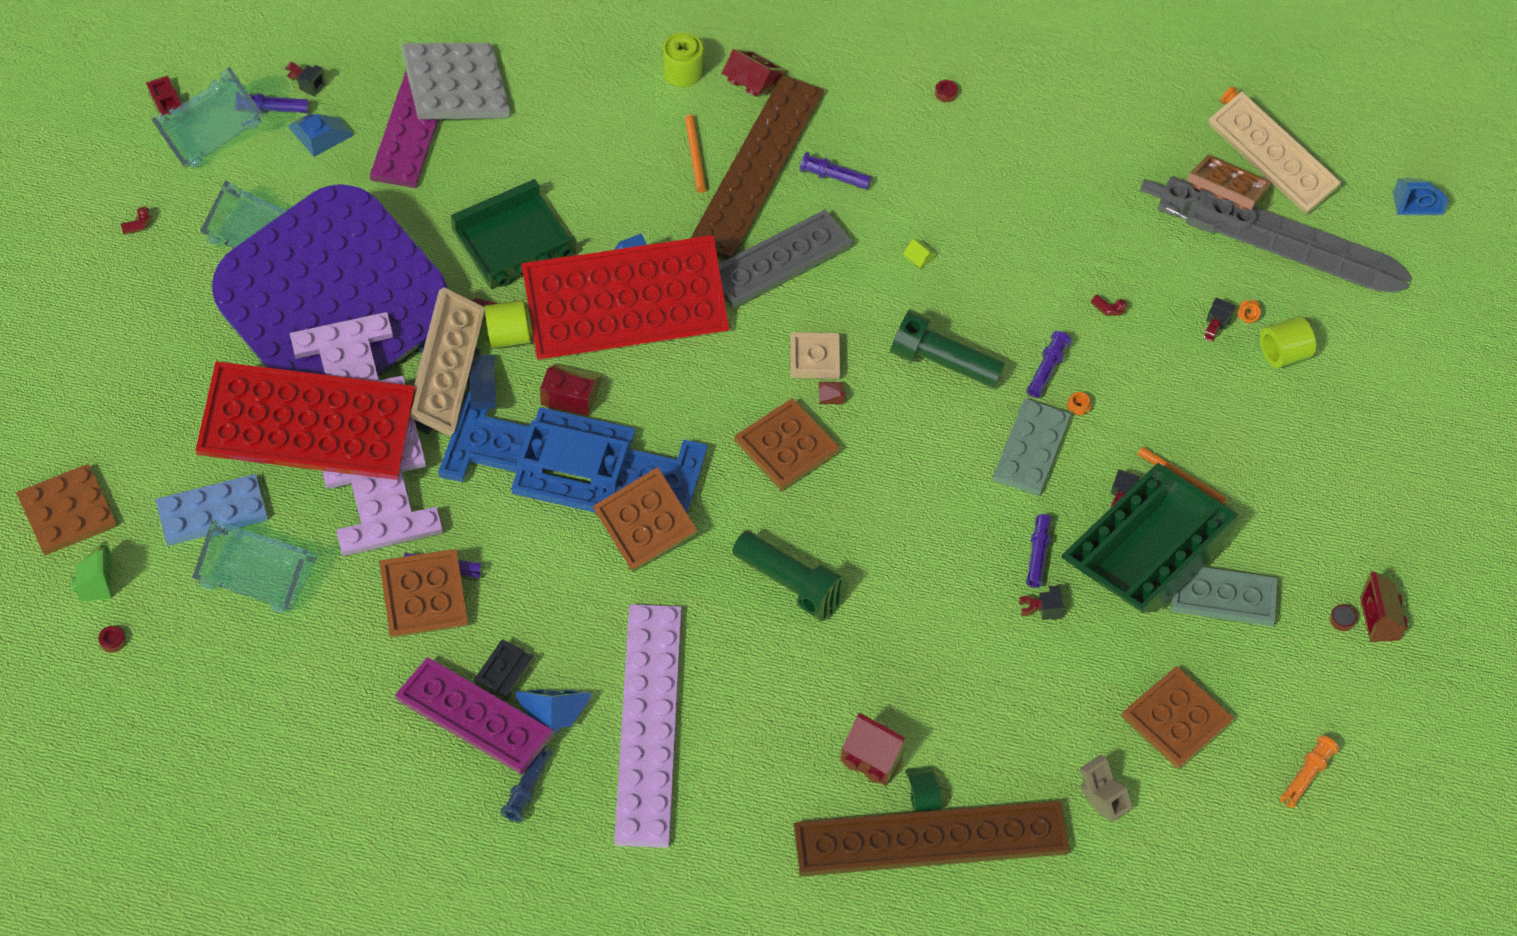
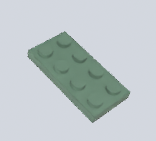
(1031, 447)
(1228, 596)

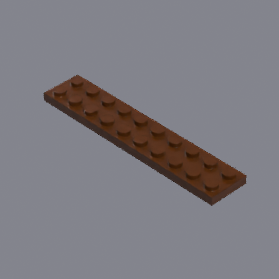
(758, 164)
(930, 838)

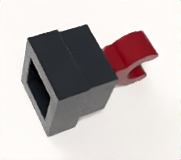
(309, 80)
(1218, 316)
(1123, 483)
(1049, 604)

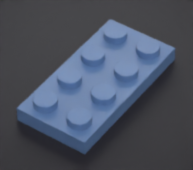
(190, 513)

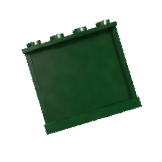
(509, 232)

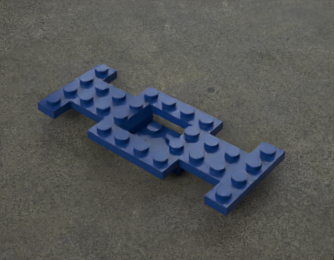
(568, 446)

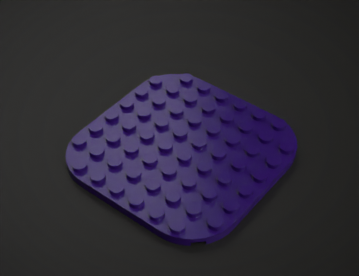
(325, 265)

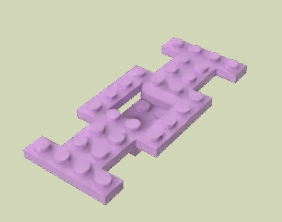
(380, 501)

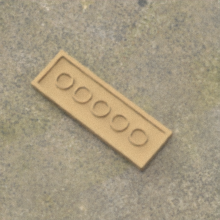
(1274, 153)
(446, 361)

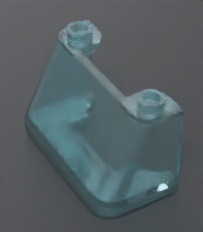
(209, 119)
(237, 216)
(253, 565)

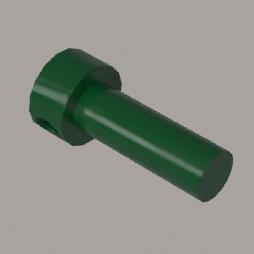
(917, 338)
(818, 589)

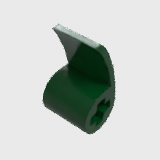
(924, 789)

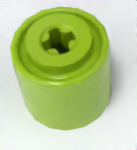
(682, 59)
(508, 324)
(1287, 342)

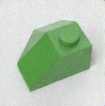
(94, 575)

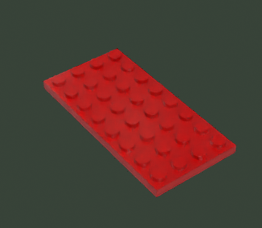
(625, 297)
(305, 420)

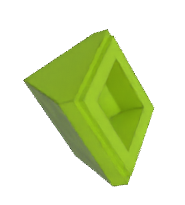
(918, 253)

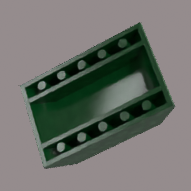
(1153, 539)

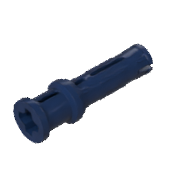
(522, 793)

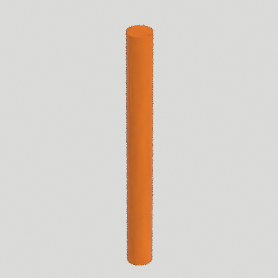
(695, 153)
(1154, 459)

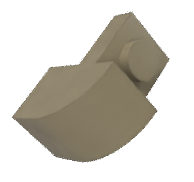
(1102, 791)

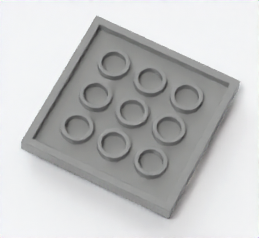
(455, 80)

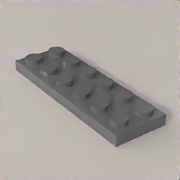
(781, 257)

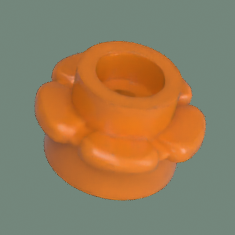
(1253, 315)
(1079, 398)

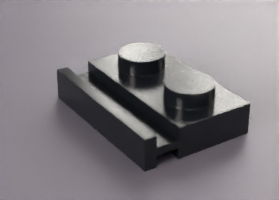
(504, 669)

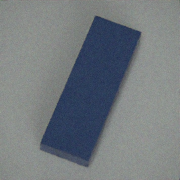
(482, 382)

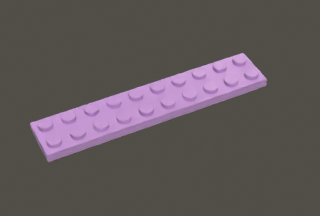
(648, 727)

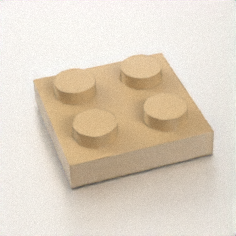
(814, 355)

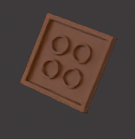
(1229, 182)
(786, 444)
(66, 509)
(645, 519)
(423, 593)
(1177, 717)

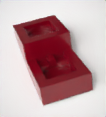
(163, 95)

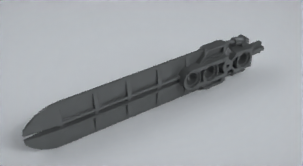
(1280, 236)

